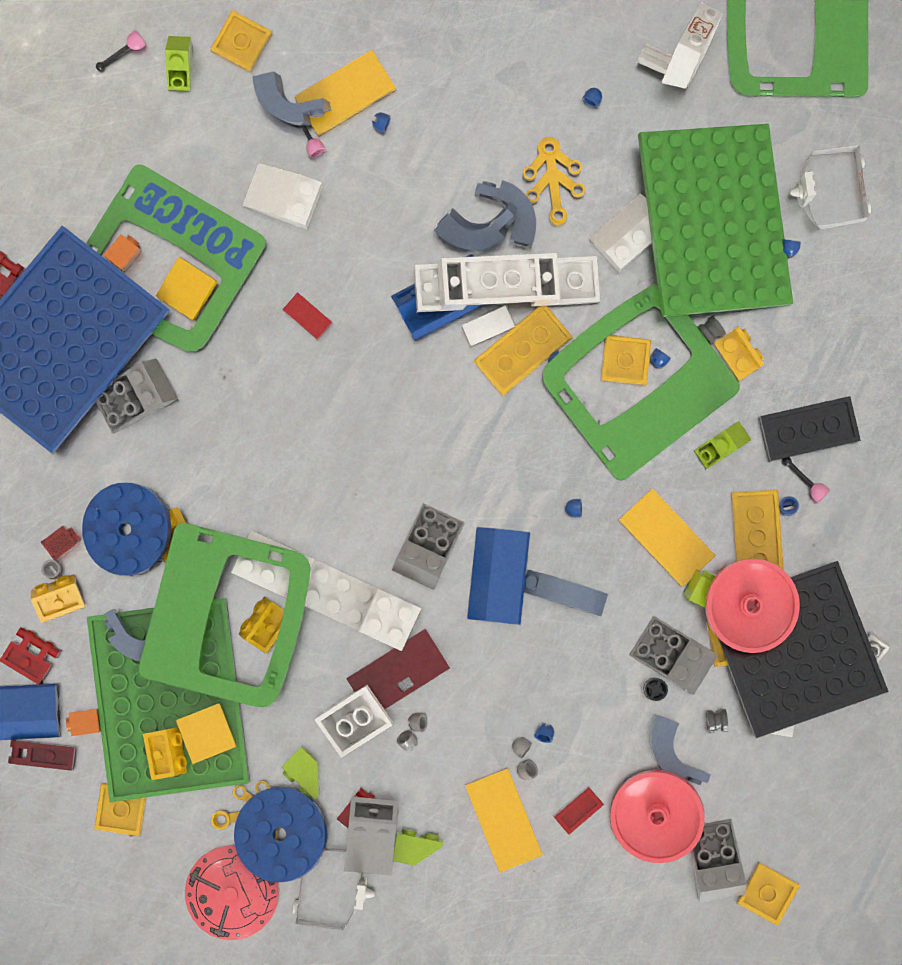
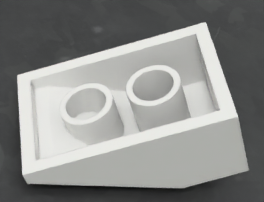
(283, 195)
(354, 721)

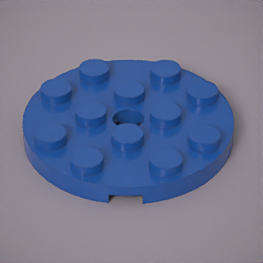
(148, 535)
(257, 827)

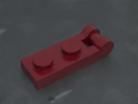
(42, 755)

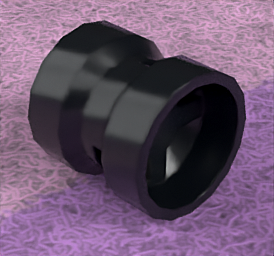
(657, 686)

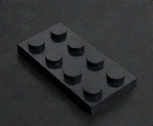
(810, 428)

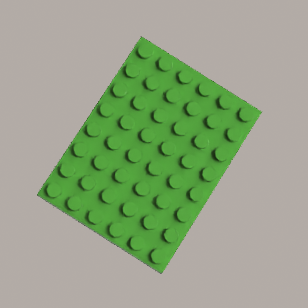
(715, 219)
(139, 706)

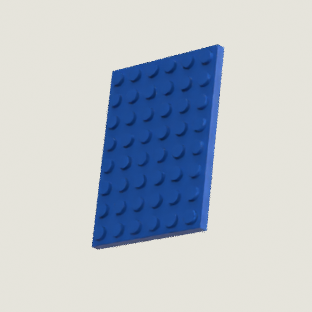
(67, 336)

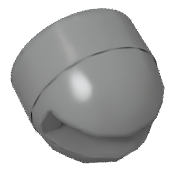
(47, 573)
(418, 722)
(407, 740)
(521, 747)
(527, 770)

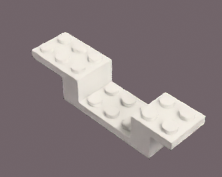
(506, 279)
(337, 596)

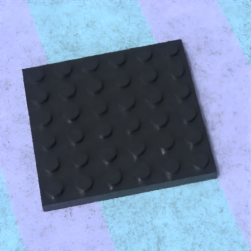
(817, 667)

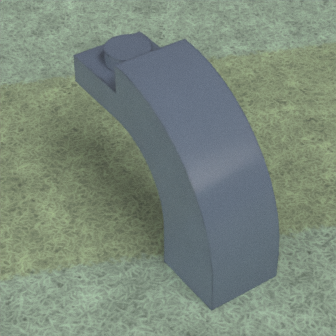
(272, 97)
(525, 222)
(475, 236)
(565, 592)
(123, 639)
(661, 745)

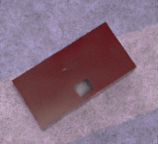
(402, 671)

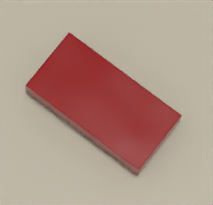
(307, 316)
(578, 810)

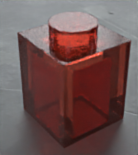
(61, 542)

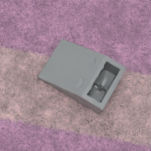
(135, 395)
(428, 546)
(673, 655)
(371, 836)
(718, 863)

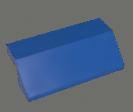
(423, 322)
(498, 575)
(29, 712)

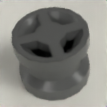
(711, 329)
(717, 721)

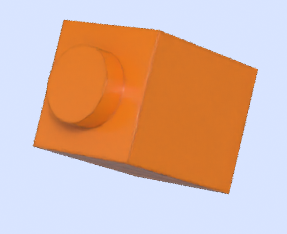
(123, 252)
(83, 722)

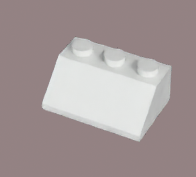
(625, 234)

